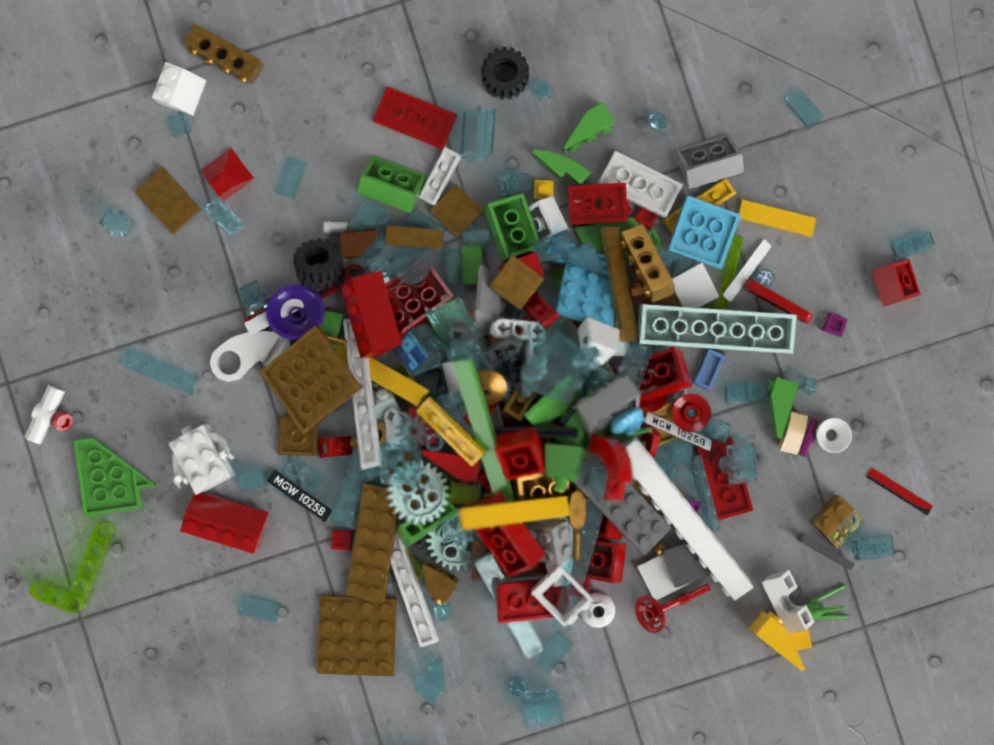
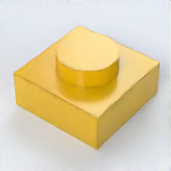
(543, 189)

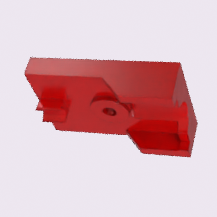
(584, 199)

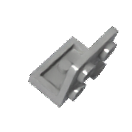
(553, 541)

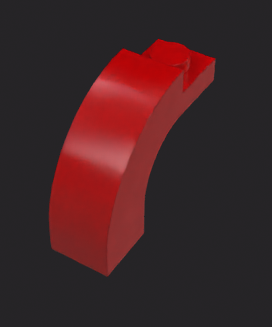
(617, 464)

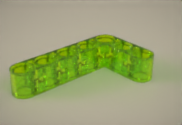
(82, 574)

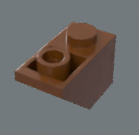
(357, 244)

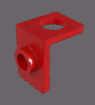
(335, 446)

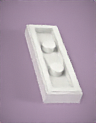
(439, 176)

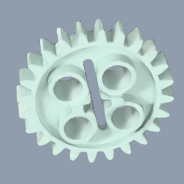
(433, 485)
(461, 557)

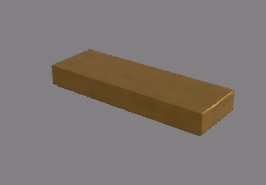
(414, 237)

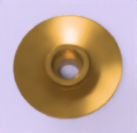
(494, 382)

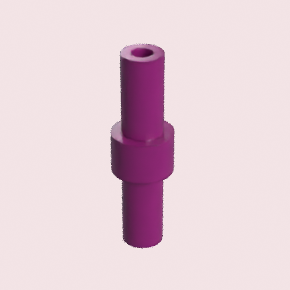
(808, 437)

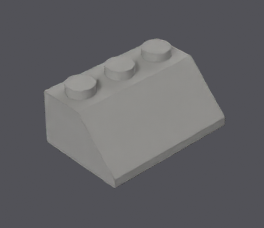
(710, 161)
(487, 302)
(607, 402)

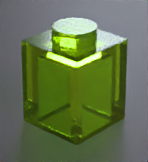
(463, 493)

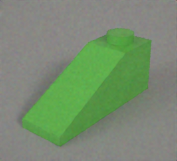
(780, 400)
(412, 533)

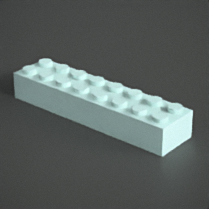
(716, 328)

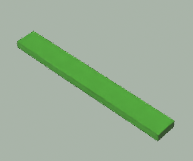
(482, 426)

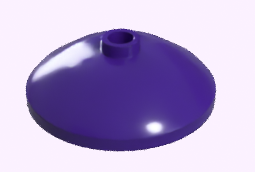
(311, 314)

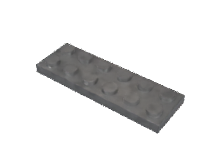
(631, 516)

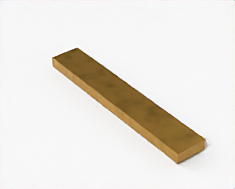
(619, 284)

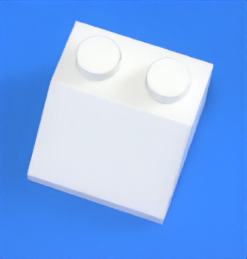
(178, 89)
(547, 218)

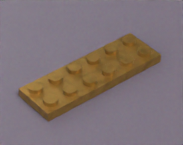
(372, 545)

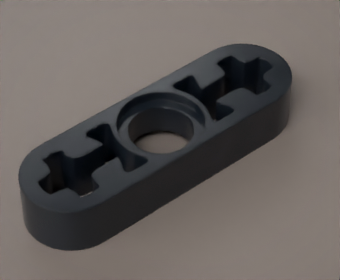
(512, 376)

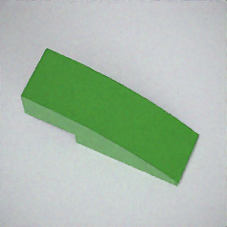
(562, 166)

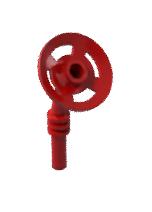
(657, 609)

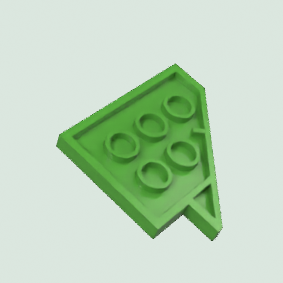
(107, 480)

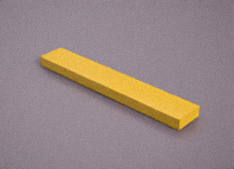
(392, 380)
(513, 512)

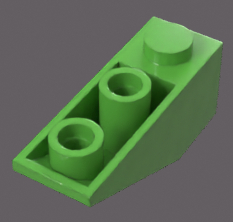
(593, 123)

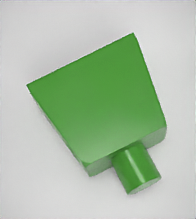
(563, 464)

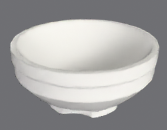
(842, 439)
(604, 601)

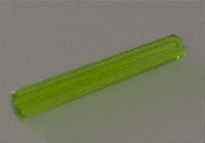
(730, 270)

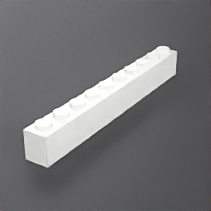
(687, 521)

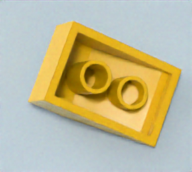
(770, 630)

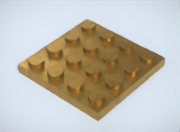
(311, 379)
(356, 636)

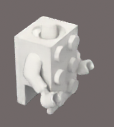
(202, 458)

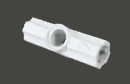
(43, 414)

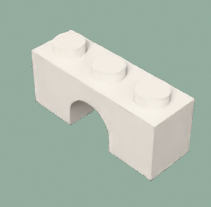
(778, 588)

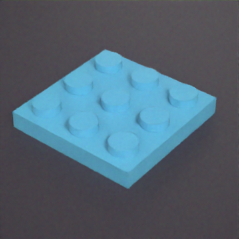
(703, 232)
(585, 295)

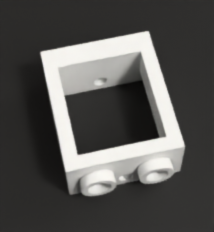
(571, 616)

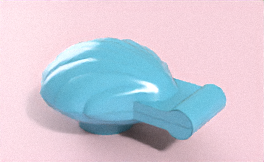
(628, 421)

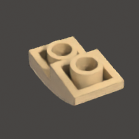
(793, 433)

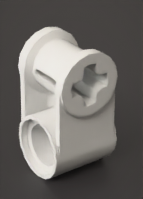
(393, 414)

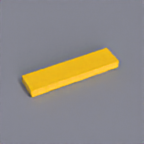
(715, 195)
(777, 218)
(450, 431)

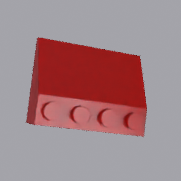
(413, 301)

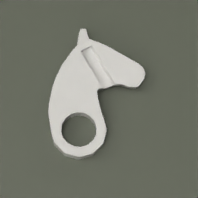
(251, 349)

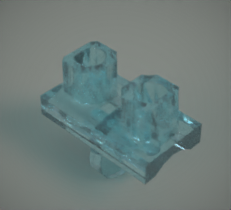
(451, 403)
(456, 535)

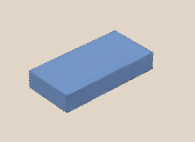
(709, 369)

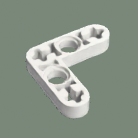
(527, 332)

